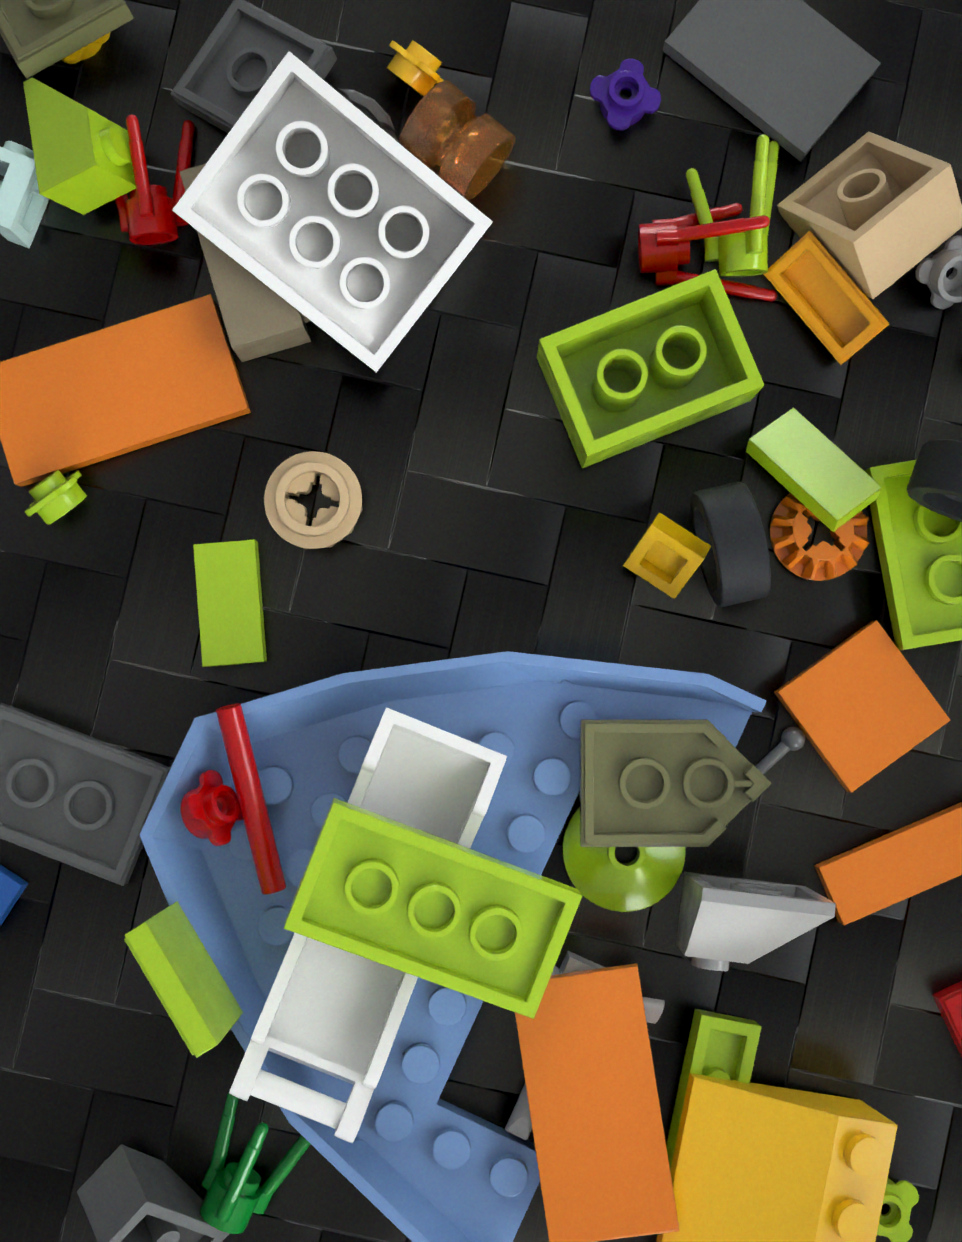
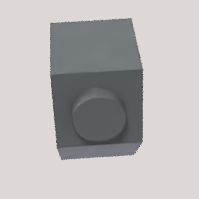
(143, 1201)

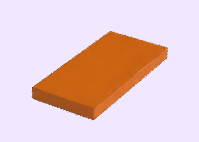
(117, 390)
(596, 1109)

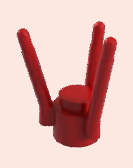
(149, 210)
(667, 244)

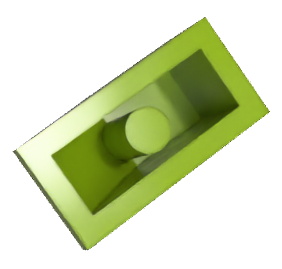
(76, 152)

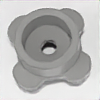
(933, 273)

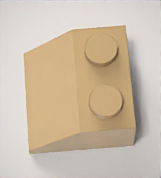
(877, 209)

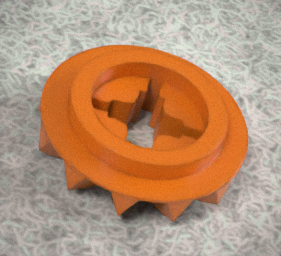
(819, 561)

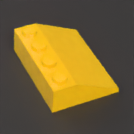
(777, 1165)

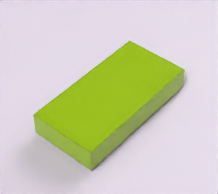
(813, 469)
(230, 603)

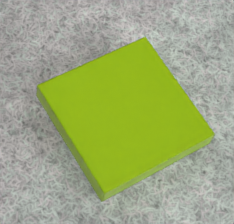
(184, 978)

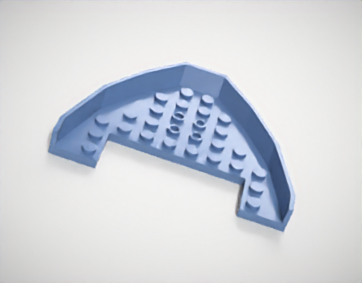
(415, 1155)

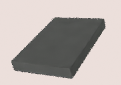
(773, 65)
(74, 795)

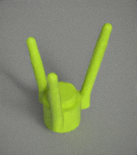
(747, 251)

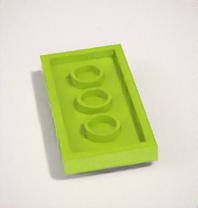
(432, 908)

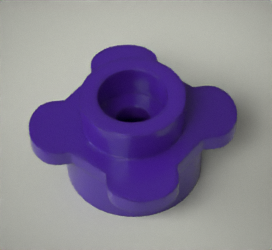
(625, 112)

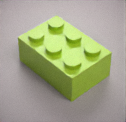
(649, 368)

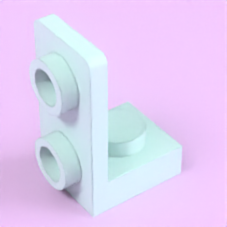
(19, 195)

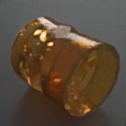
(450, 135)

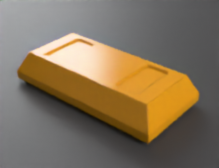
(826, 298)

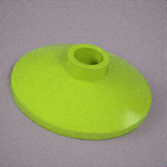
(618, 884)

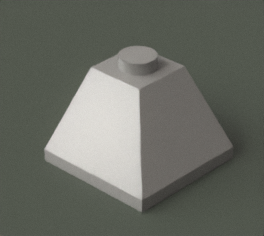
(743, 918)

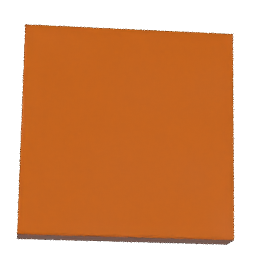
(862, 706)

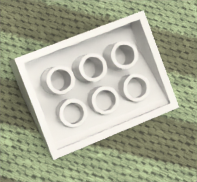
(332, 213)

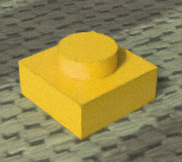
(667, 555)

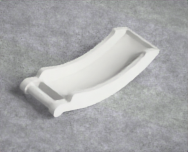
(338, 1006)

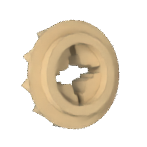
(297, 477)

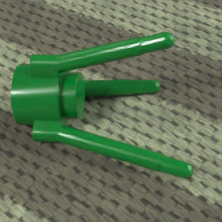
(236, 1190)

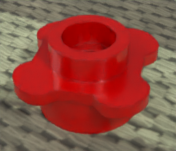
(211, 809)

